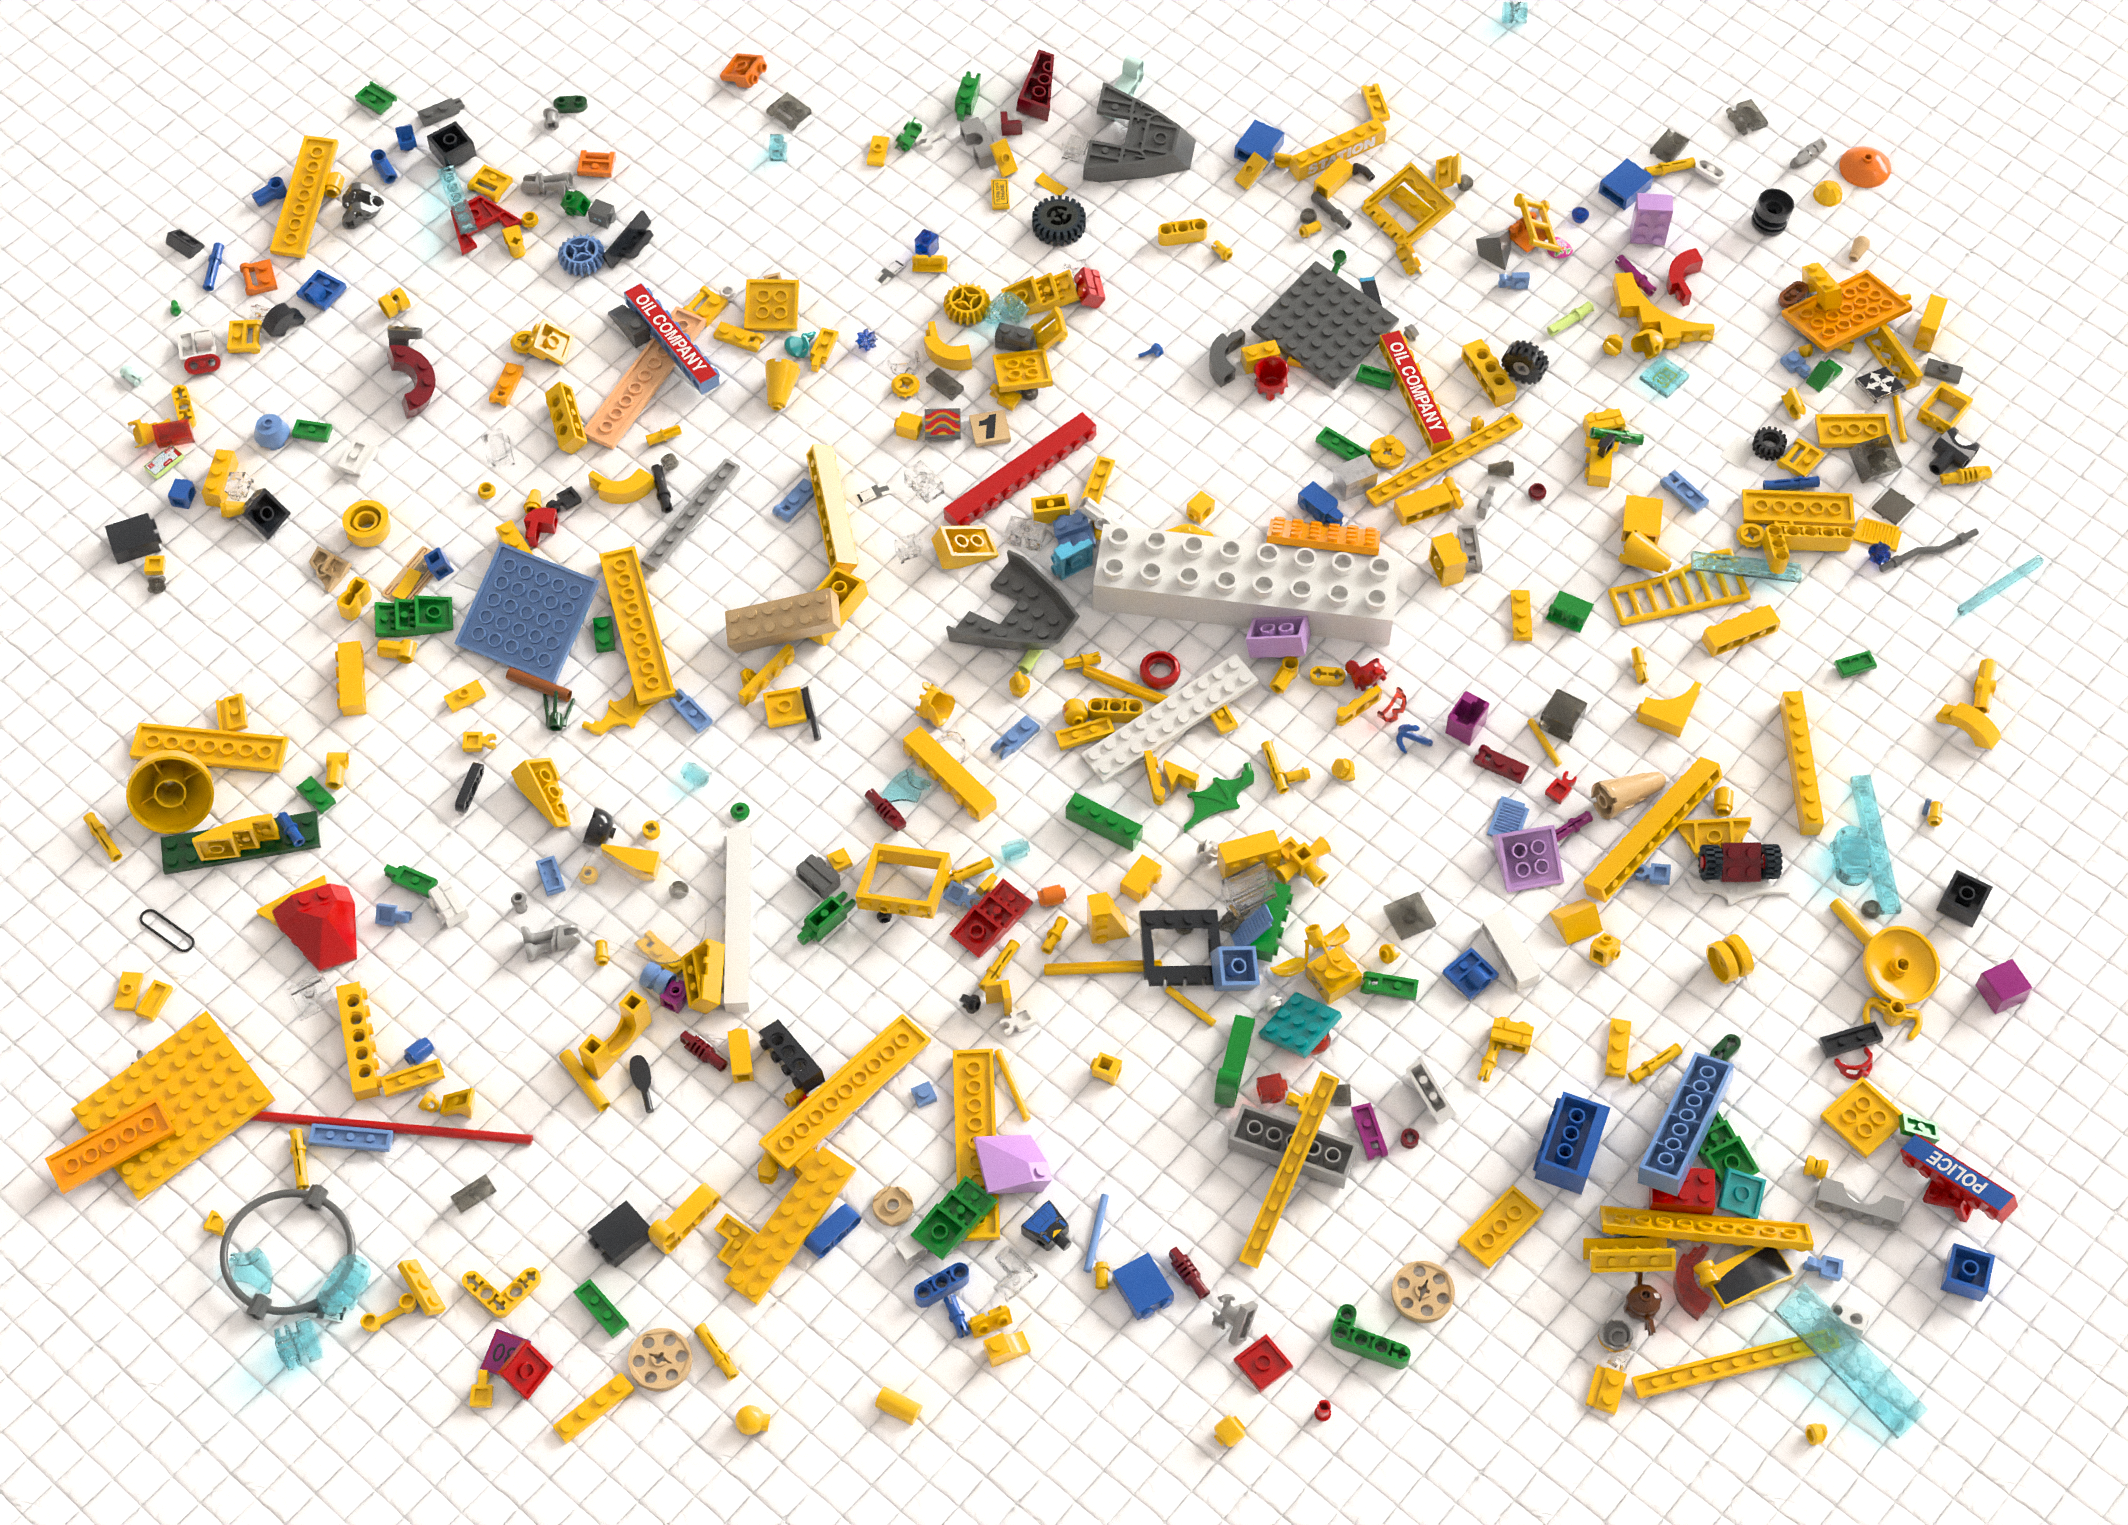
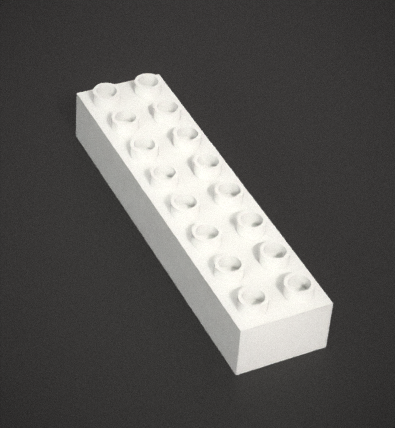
(1244, 580)

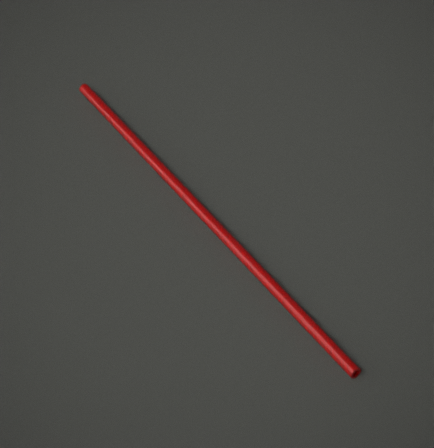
(397, 1127)

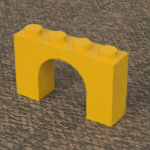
(634, 1019)

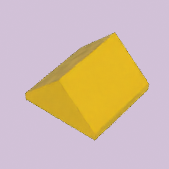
(1577, 921)

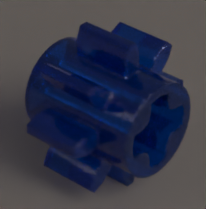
(869, 336)
(1879, 553)

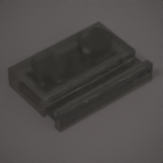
(1669, 146)

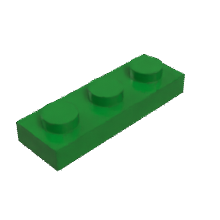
(1340, 445)
(601, 1308)

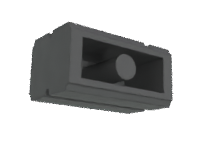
(1013, 337)
(818, 876)

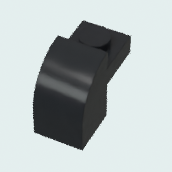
(279, 318)

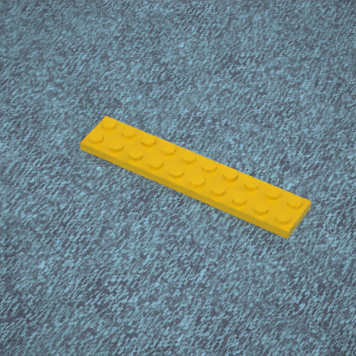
(637, 625)
(844, 1092)
(974, 1118)
(1706, 1228)

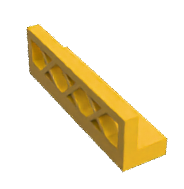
(1900, 357)

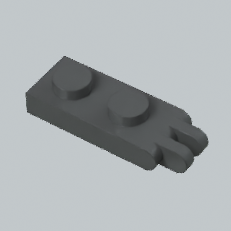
(440, 111)

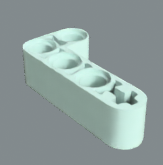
(1131, 76)

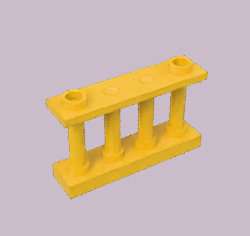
(1629, 1254)

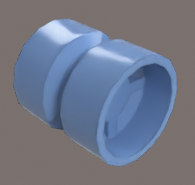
(656, 978)

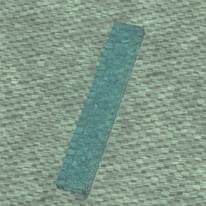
(457, 200)
(1742, 566)

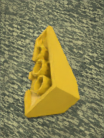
(539, 783)

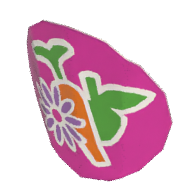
(1566, 249)

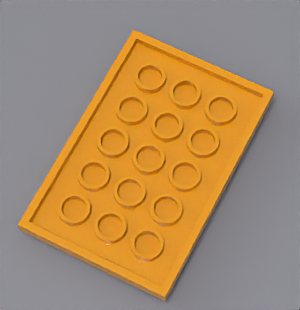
(1864, 307)
(1323, 536)

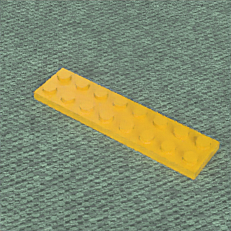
(304, 196)
(213, 747)
(790, 1225)

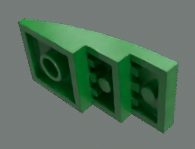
(413, 616)
(1725, 1149)
(954, 1218)

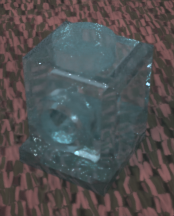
(778, 148)

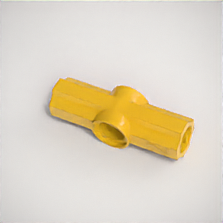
(1985, 685)

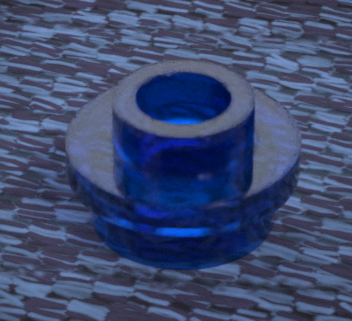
(1580, 214)

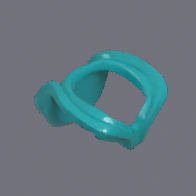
(795, 345)

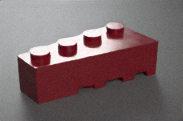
(1036, 91)

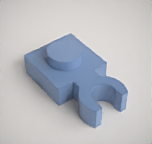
(1517, 280)
(1656, 874)
(958, 894)

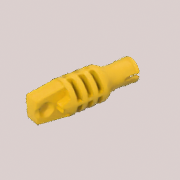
(1966, 475)

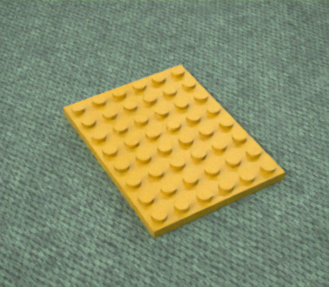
(202, 1088)

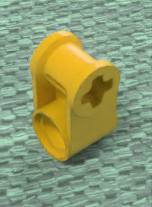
(514, 241)

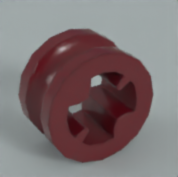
(1404, 1141)

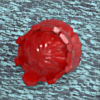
(1271, 376)
(1367, 674)

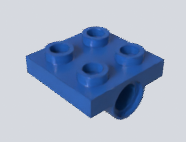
(321, 290)
(1470, 973)

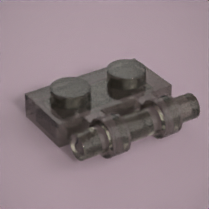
(1750, 113)

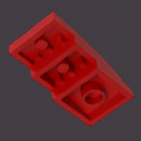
(991, 918)

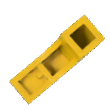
(944, 355)
(623, 491)

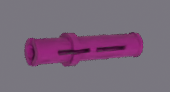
(1640, 280)
(1573, 825)

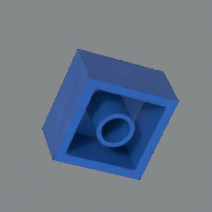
(1967, 1272)

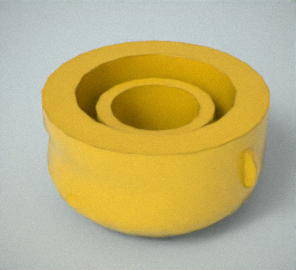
(365, 513)

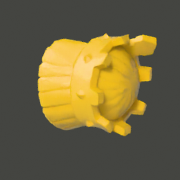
(935, 705)

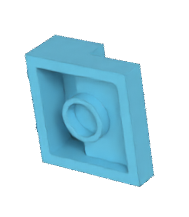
(1071, 559)

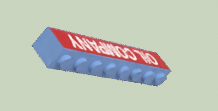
(672, 339)

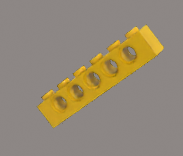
(347, 996)

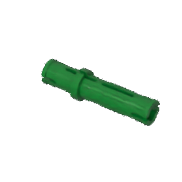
(1620, 435)

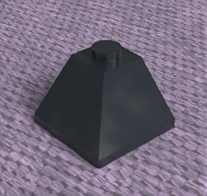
(265, 512)

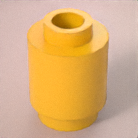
(334, 184)
(1723, 801)

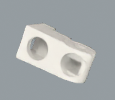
(1853, 1318)

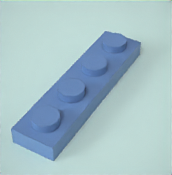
(351, 1137)

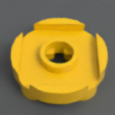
(1389, 444)

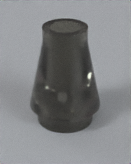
(1502, 469)

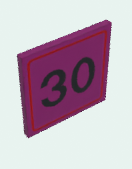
(499, 1350)

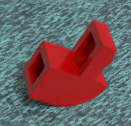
(540, 521)

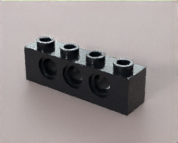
(811, 1073)

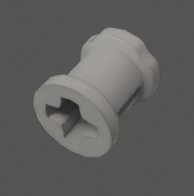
(551, 121)

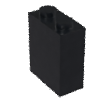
(133, 538)
(619, 1234)

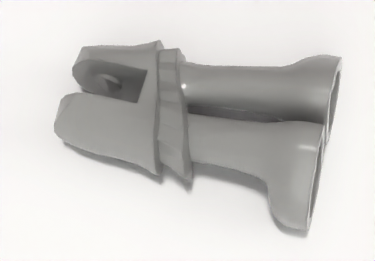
(538, 183)
(561, 935)

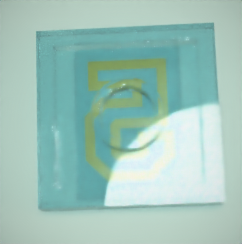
(1664, 377)

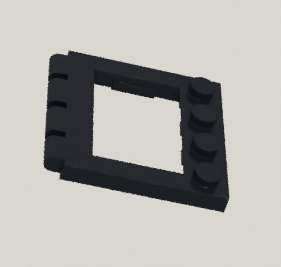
(1169, 920)

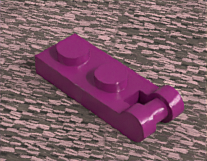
(1369, 1131)

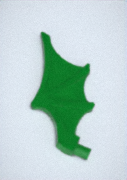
(1219, 796)

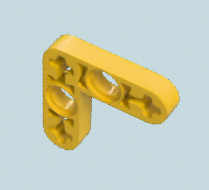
(503, 1298)

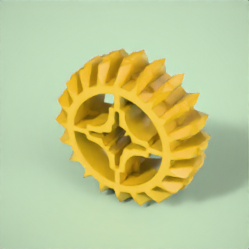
(966, 303)

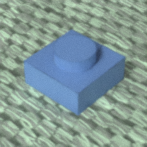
(923, 1094)

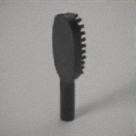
(810, 712)
(641, 1078)

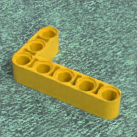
(1781, 538)

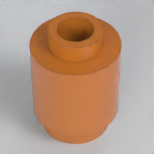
(1051, 895)

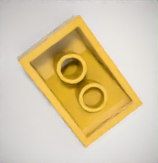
(963, 546)

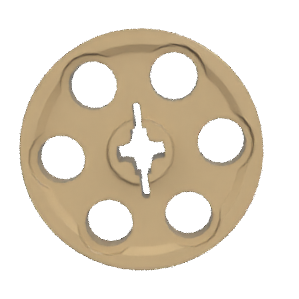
(1430, 1297)
(657, 1350)

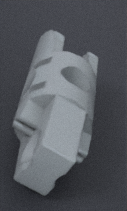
(1809, 153)

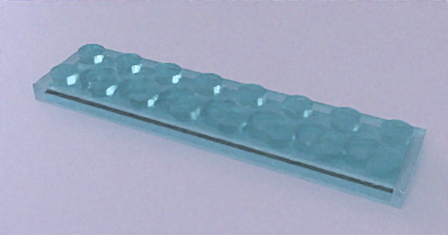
(1851, 1360)

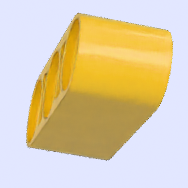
(1182, 232)
(1123, 705)

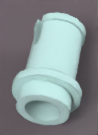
(128, 373)

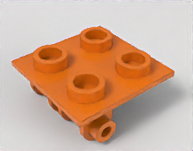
(1520, 236)

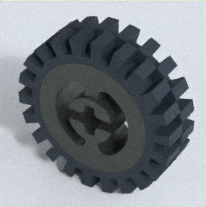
(1049, 227)

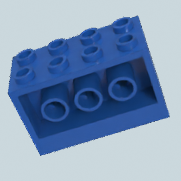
(1570, 1142)

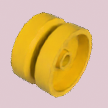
(1730, 958)

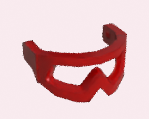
(1843, 1067)

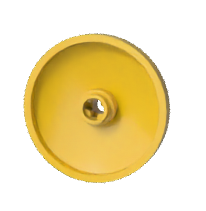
(1901, 965)

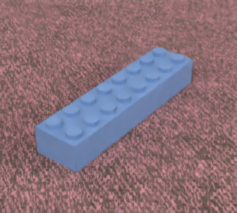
(1685, 1124)

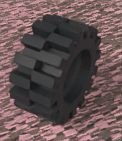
(1769, 435)

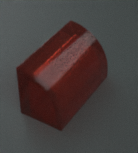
(173, 433)

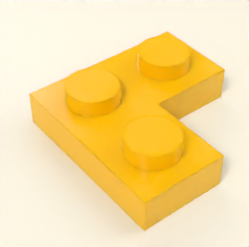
(738, 1238)

